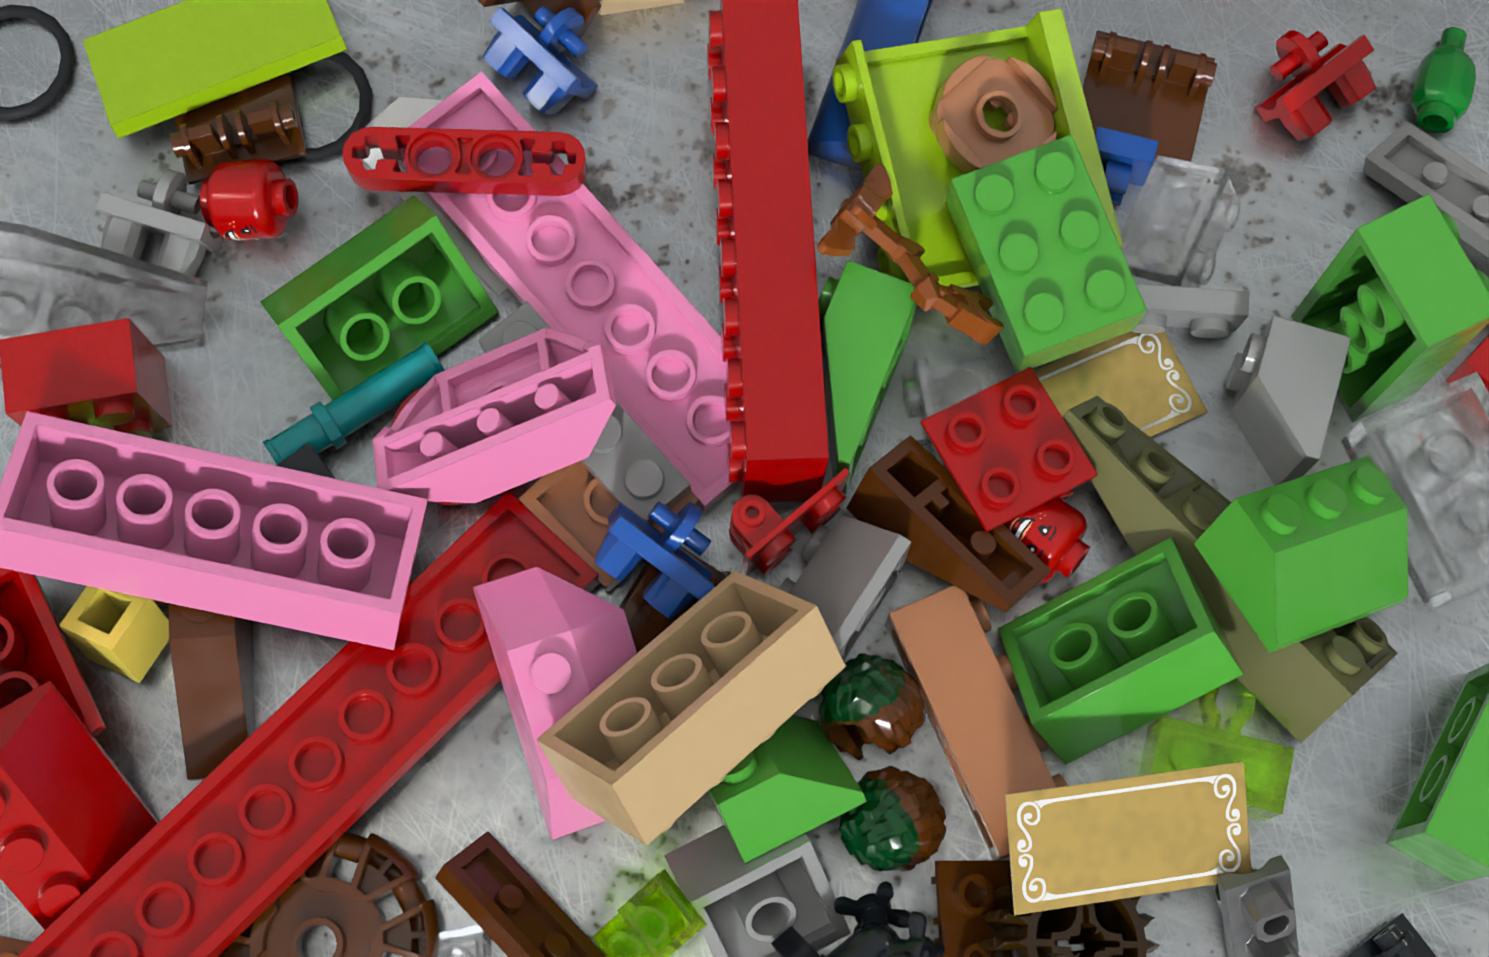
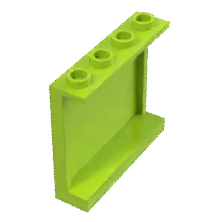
(889, 113)

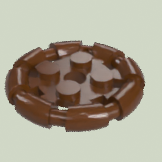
(348, 907)

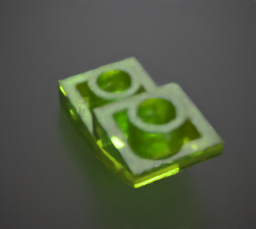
(652, 922)

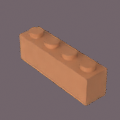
(972, 706)

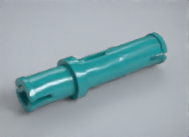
(357, 406)

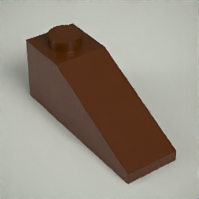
(923, 503)
(212, 684)

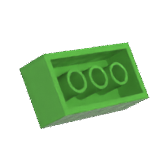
(1403, 301)

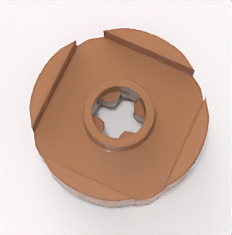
(994, 83)

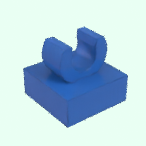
(1124, 160)

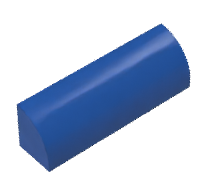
(878, 26)

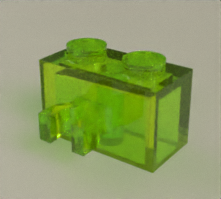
(1186, 745)

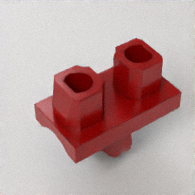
(1338, 70)

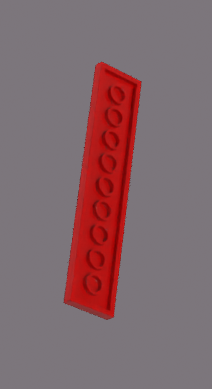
(312, 762)

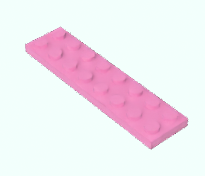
(596, 285)

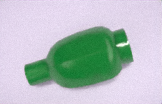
(1444, 84)

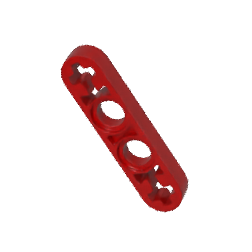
(467, 149)

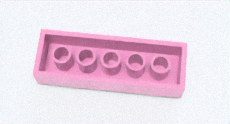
(208, 530)

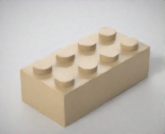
(692, 705)

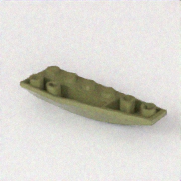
(1161, 498)

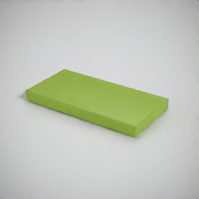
(203, 54)

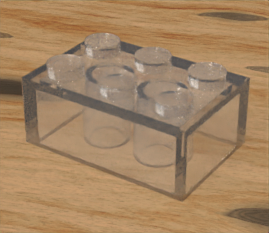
(1440, 469)

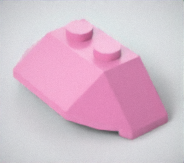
(499, 420)
(551, 653)

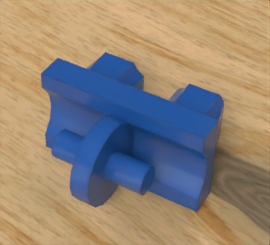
(521, 41)
(680, 573)

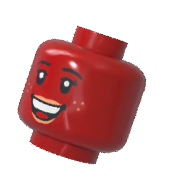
(248, 200)
(1054, 535)

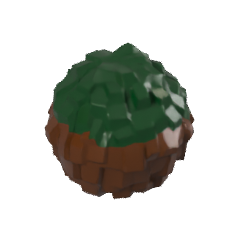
(871, 704)
(896, 824)

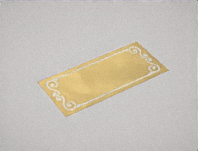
(1133, 374)
(1127, 837)

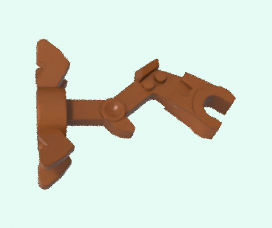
(962, 308)

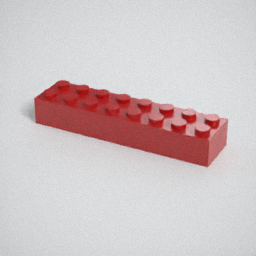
(766, 251)

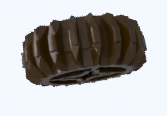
(1101, 927)

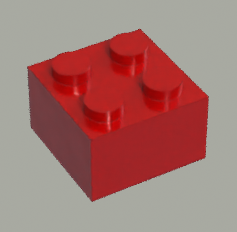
(89, 376)

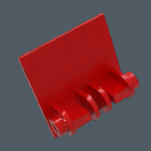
(1009, 449)
(767, 538)

